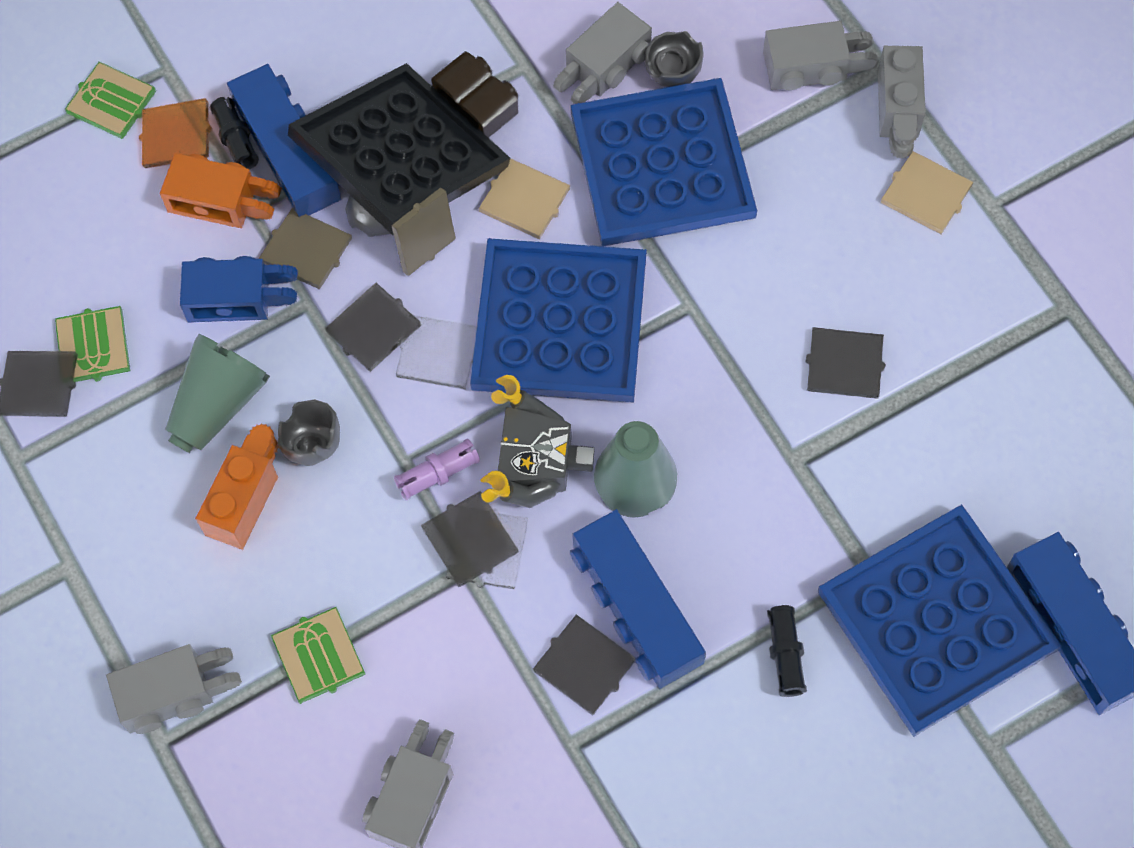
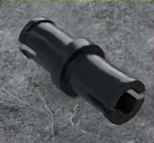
(234, 132)
(786, 651)

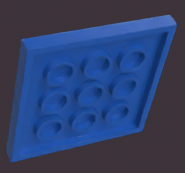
(662, 162)
(560, 319)
(938, 619)

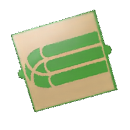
(110, 100)
(97, 340)
(318, 655)

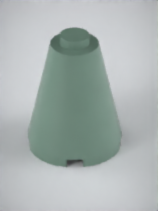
(211, 393)
(635, 471)

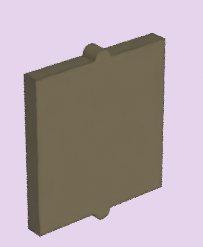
(424, 231)
(308, 246)

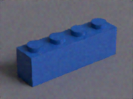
(267, 110)
(637, 599)
(1074, 609)

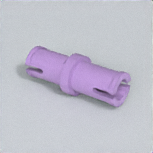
(436, 469)

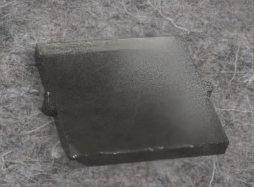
(373, 327)
(845, 362)
(37, 383)
(469, 539)
(584, 664)

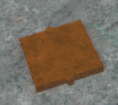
(174, 129)

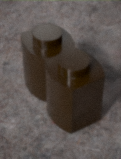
(477, 93)

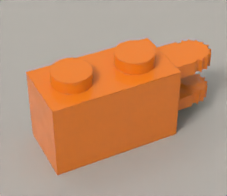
(216, 191)
(240, 489)

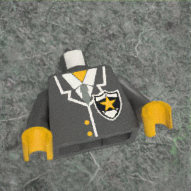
(533, 450)

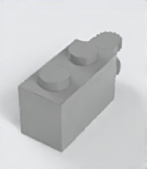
(604, 53)
(815, 55)
(901, 97)
(168, 687)
(410, 792)

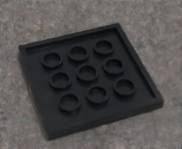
(397, 145)

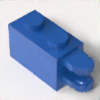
(233, 289)

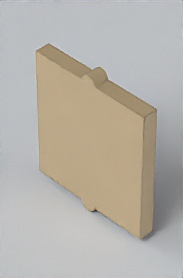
(926, 192)
(524, 198)

